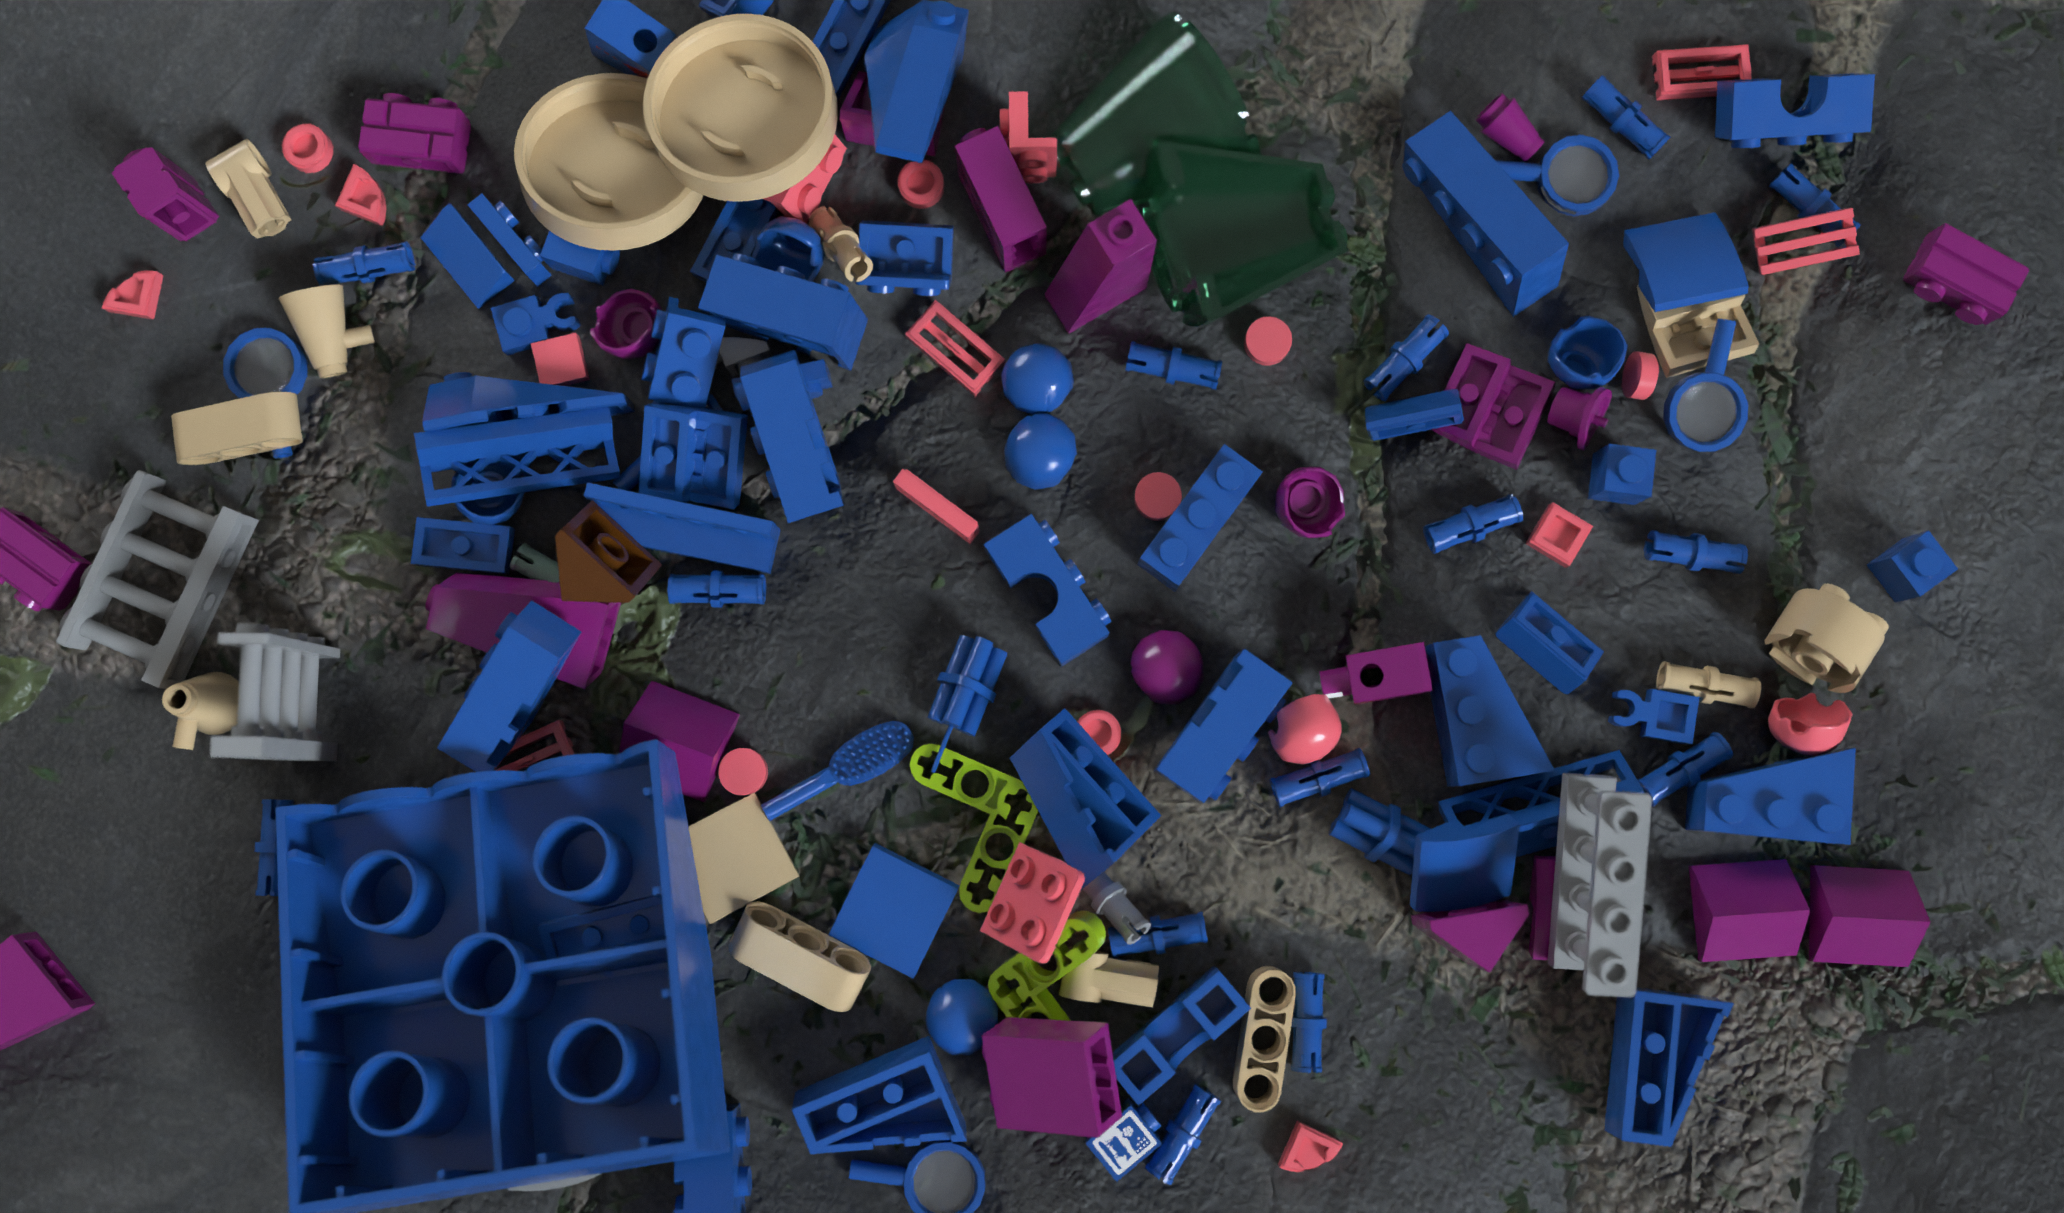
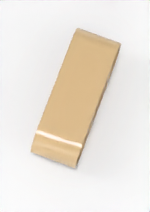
(236, 428)
(799, 956)
(1272, 1060)

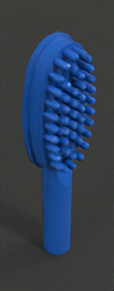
(855, 762)

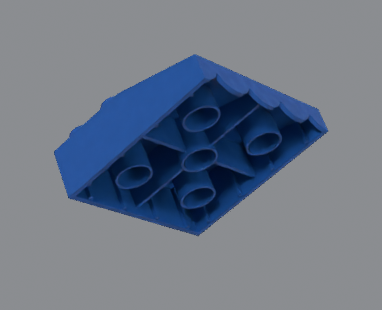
(421, 1004)

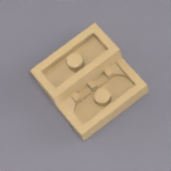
(1685, 333)
(738, 857)

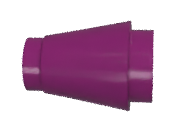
(1509, 127)

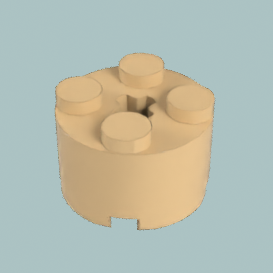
(1826, 638)

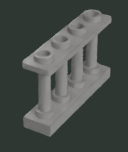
(186, 618)
(276, 696)
(1599, 883)

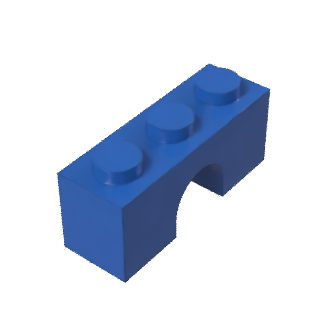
(1833, 108)
(1199, 517)
(1029, 552)
(1178, 1029)

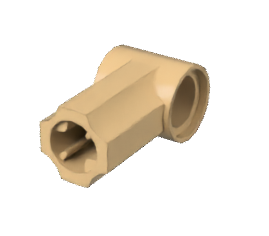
(244, 178)
(1111, 980)

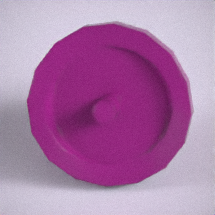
(1580, 413)

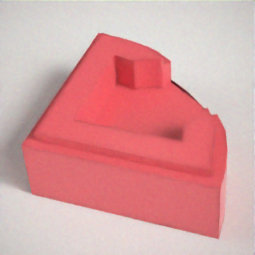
(362, 197)
(136, 295)
(1308, 1149)

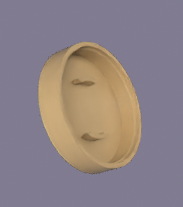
(741, 107)
(594, 166)

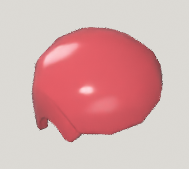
(1808, 725)
(1306, 729)

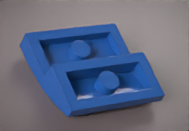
(1686, 262)
(692, 454)
(1463, 866)
(894, 910)

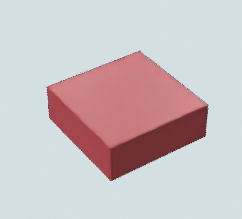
(560, 360)
(1559, 535)

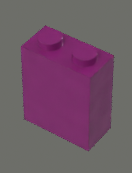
(1001, 198)
(1052, 1076)

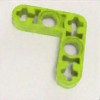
(991, 802)
(1035, 979)

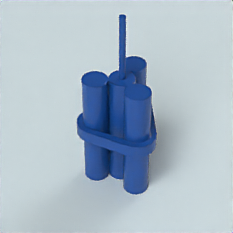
(966, 687)
(1377, 830)

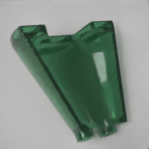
(1159, 92)
(1234, 226)

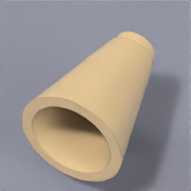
(321, 328)
(202, 705)

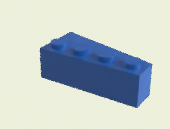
(1486, 212)
(719, 1180)

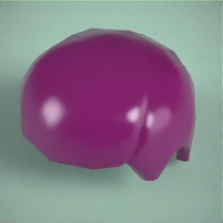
(626, 324)
(1310, 502)
(1167, 667)

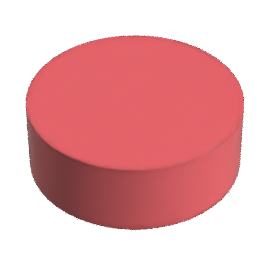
(307, 148)
(921, 184)
(1268, 341)
(1640, 375)
(1157, 496)
(1102, 728)
(743, 771)

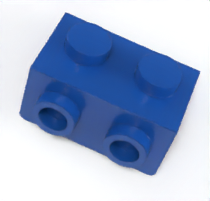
(907, 256)
(684, 355)

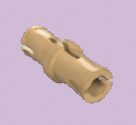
(841, 244)
(1708, 684)

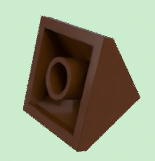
(601, 559)

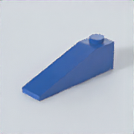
(911, 75)
(481, 400)

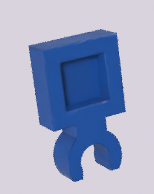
(529, 322)
(1661, 715)

